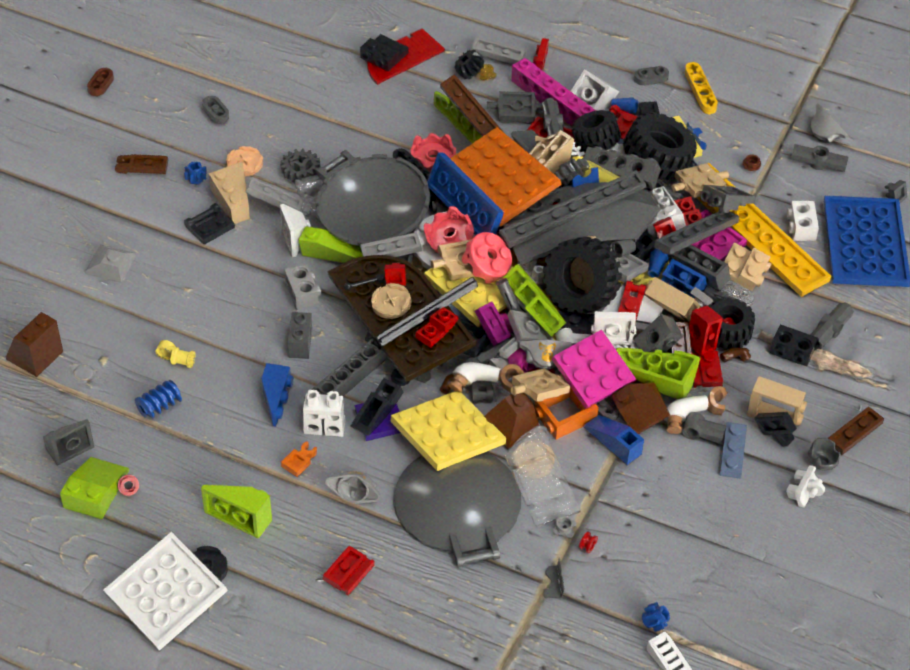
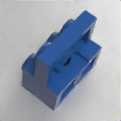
(683, 278)

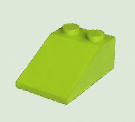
(92, 487)
(239, 507)

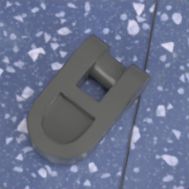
(486, 387)

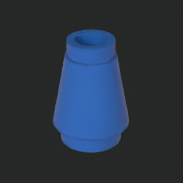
(626, 104)
(657, 262)

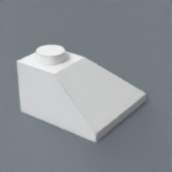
(594, 91)
(292, 226)

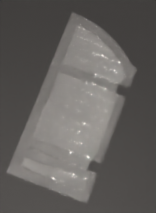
(541, 478)

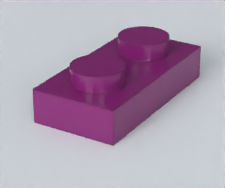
(492, 323)

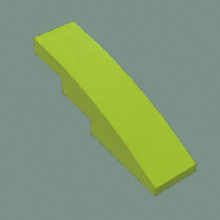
(535, 300)

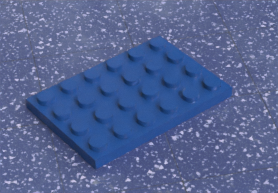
(866, 241)

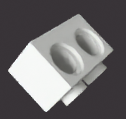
(803, 221)

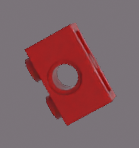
(704, 329)

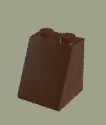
(36, 345)

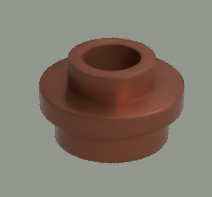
(752, 163)

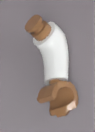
(471, 371)
(682, 407)

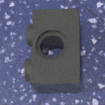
(300, 335)
(659, 335)

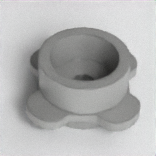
(564, 521)

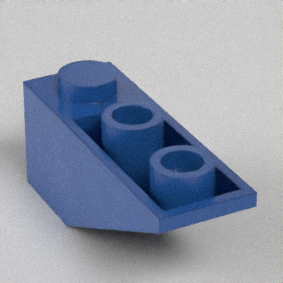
(275, 385)
(617, 438)

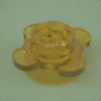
(487, 72)

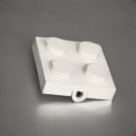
(617, 326)

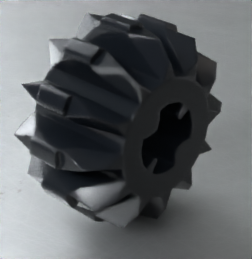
(469, 64)

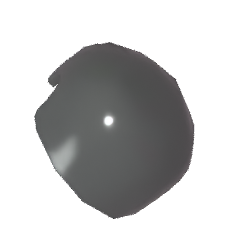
(823, 454)

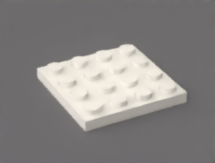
(165, 590)

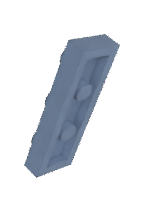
(733, 450)

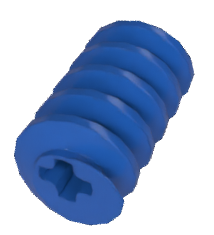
(158, 397)

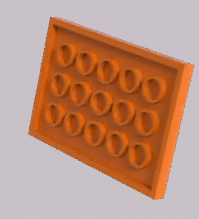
(506, 173)

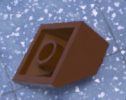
(641, 405)
(513, 417)

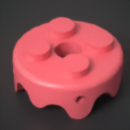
(429, 146)
(445, 223)
(482, 264)

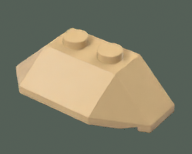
(553, 150)

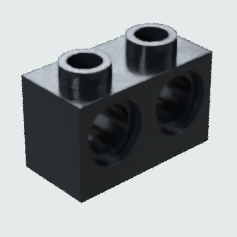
(793, 345)

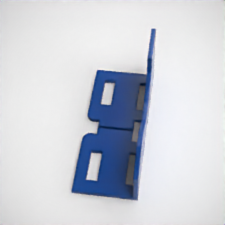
(695, 132)
(593, 177)

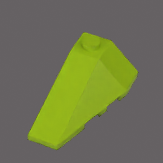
(454, 115)
(320, 244)
(670, 372)

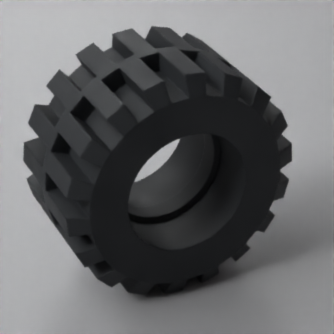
(596, 129)
(741, 332)

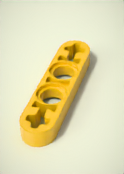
(697, 88)

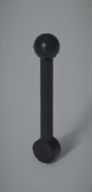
(380, 278)

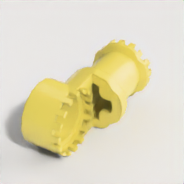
(174, 354)

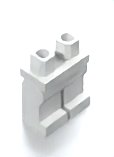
(324, 412)

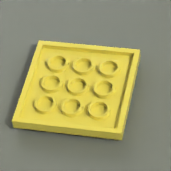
(474, 299)
(447, 430)

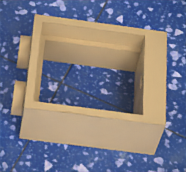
(671, 299)
(779, 393)

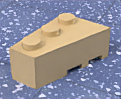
(230, 191)

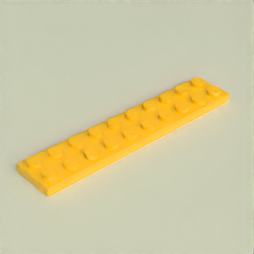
(787, 257)

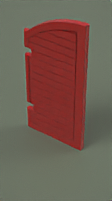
(421, 48)

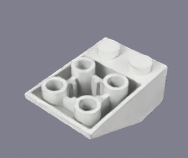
(667, 208)

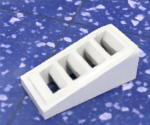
(666, 644)

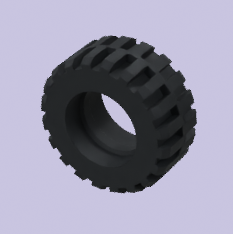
(662, 140)
(559, 278)

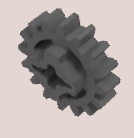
(299, 164)
(570, 169)

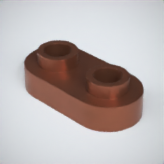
(100, 81)

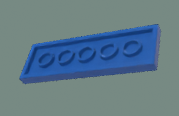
(458, 190)

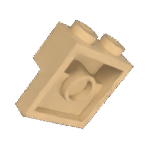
(747, 266)

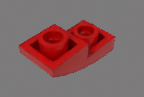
(689, 210)
(437, 328)

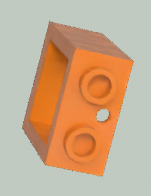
(568, 425)

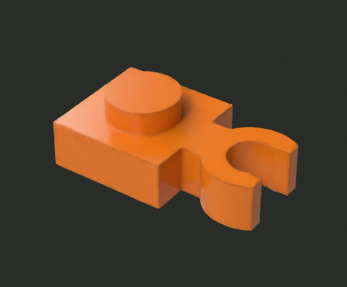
(298, 461)

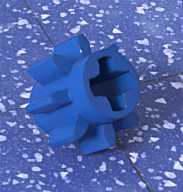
(195, 173)
(656, 616)

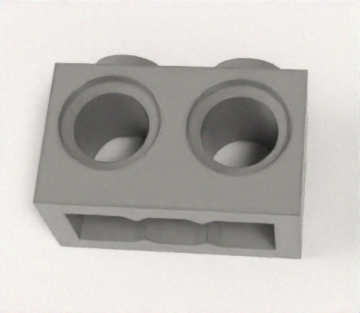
(302, 286)

